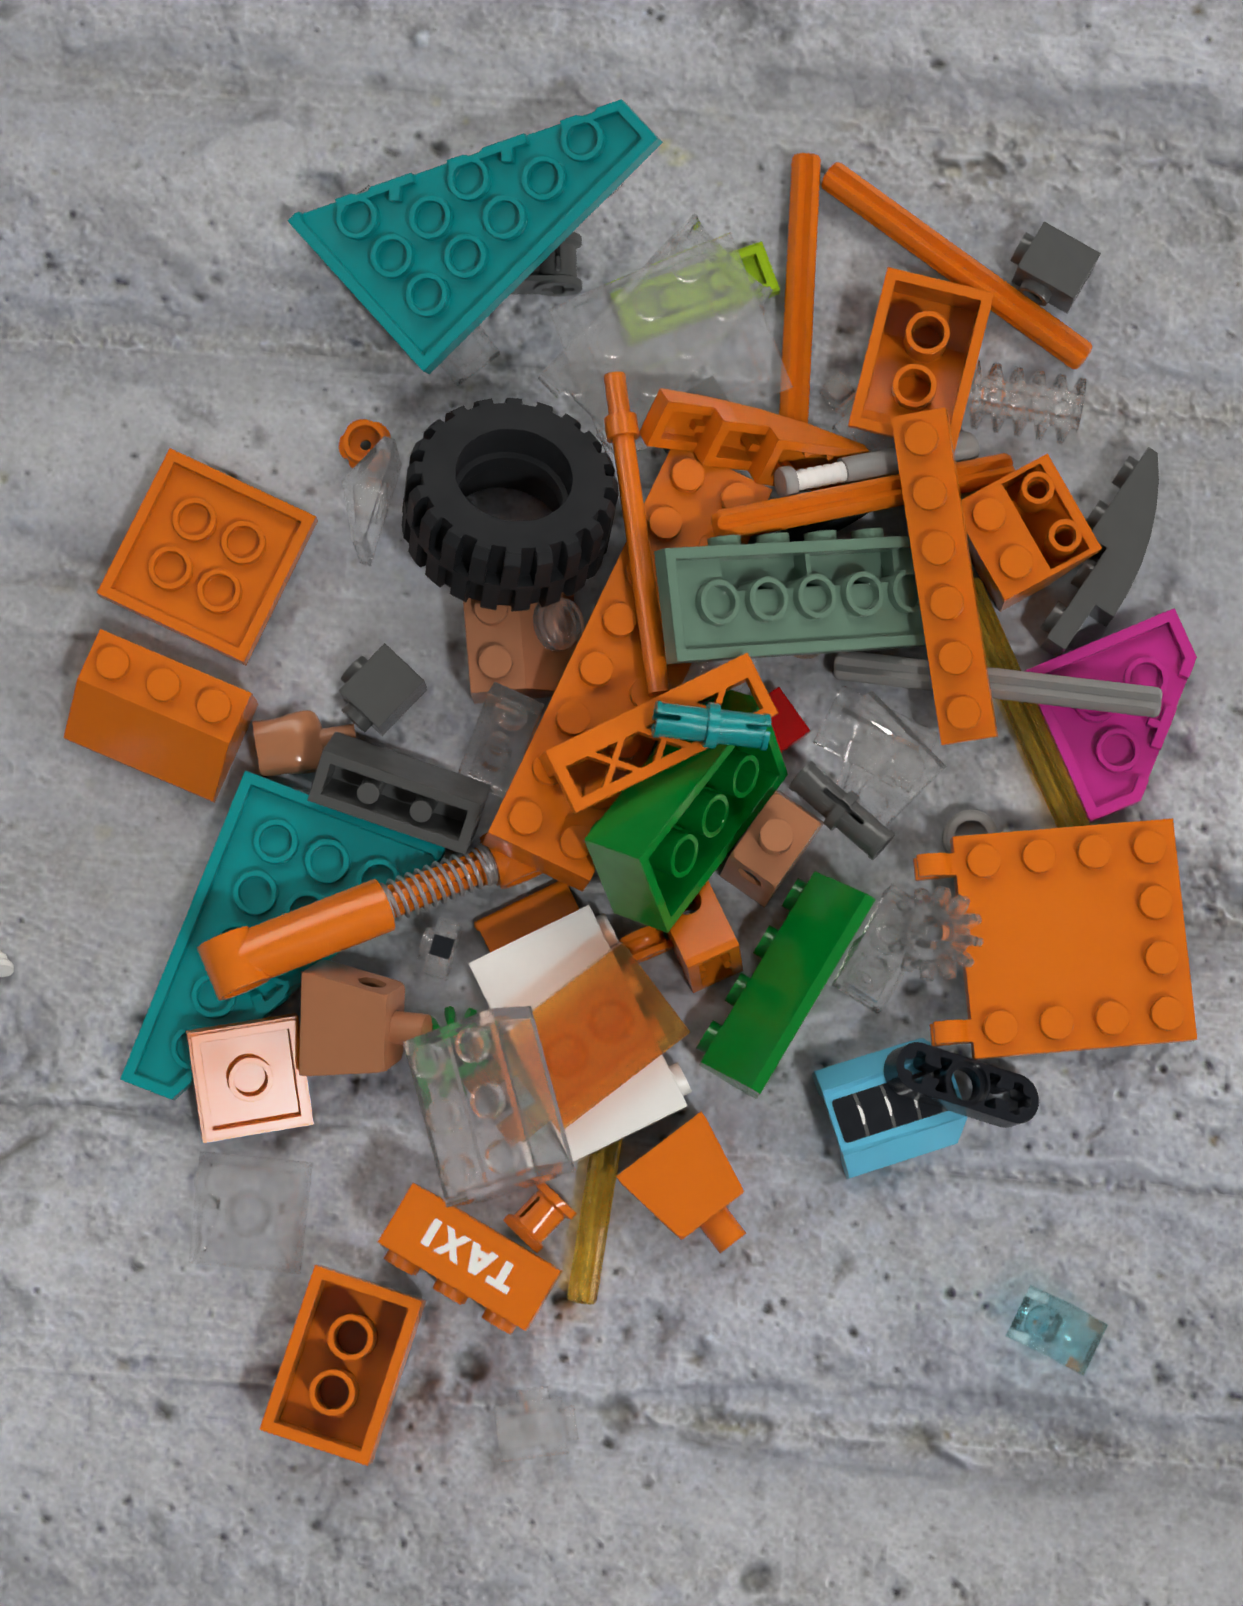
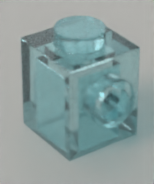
(1057, 1330)

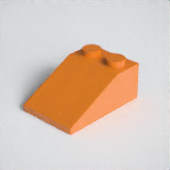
(920, 351)

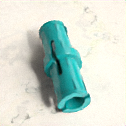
(711, 725)

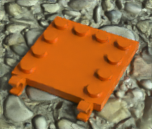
(1074, 937)

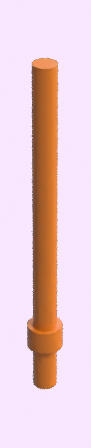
(622, 431)

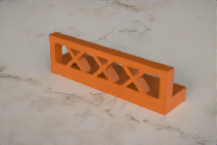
(639, 721)

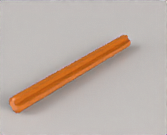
(955, 264)
(800, 284)
(845, 500)

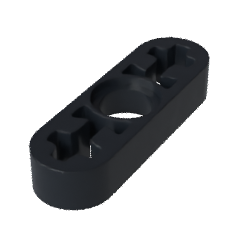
(938, 1089)

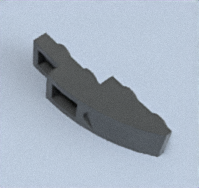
(1124, 535)

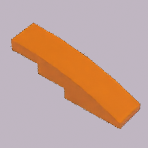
(740, 436)

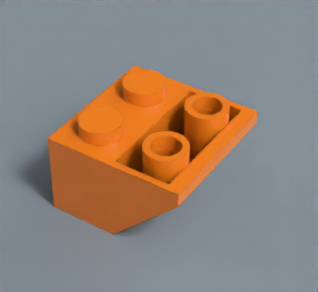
(1026, 532)

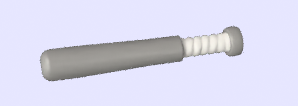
(857, 468)

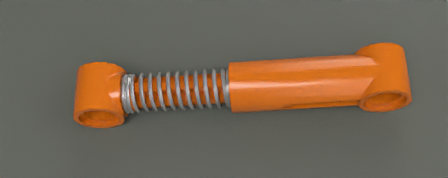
(254, 955)

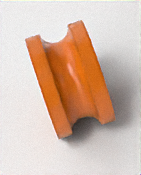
(646, 943)

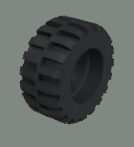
(520, 451)

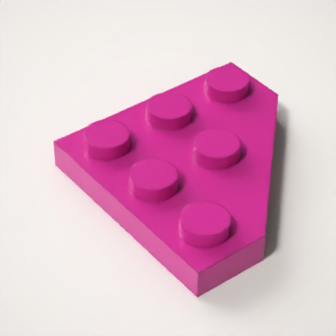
(1111, 752)

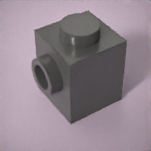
(1052, 267)
(380, 690)

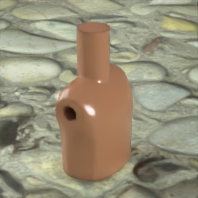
(293, 743)

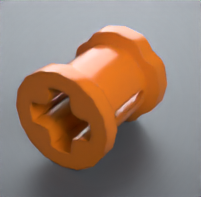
(539, 1216)

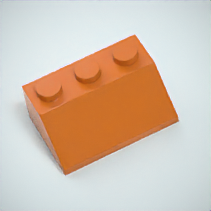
(158, 715)

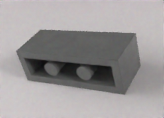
(399, 792)

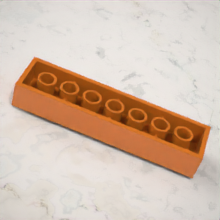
(608, 679)

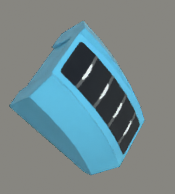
(876, 1123)

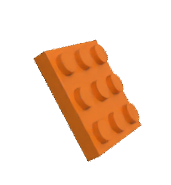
(207, 556)

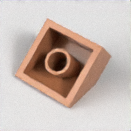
(507, 651)

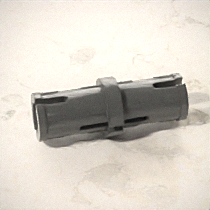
(841, 810)

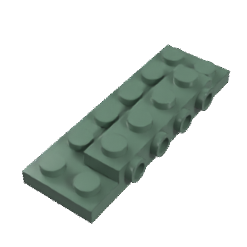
(788, 596)

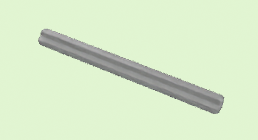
(1007, 684)

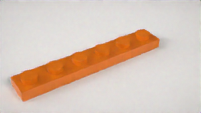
(944, 576)

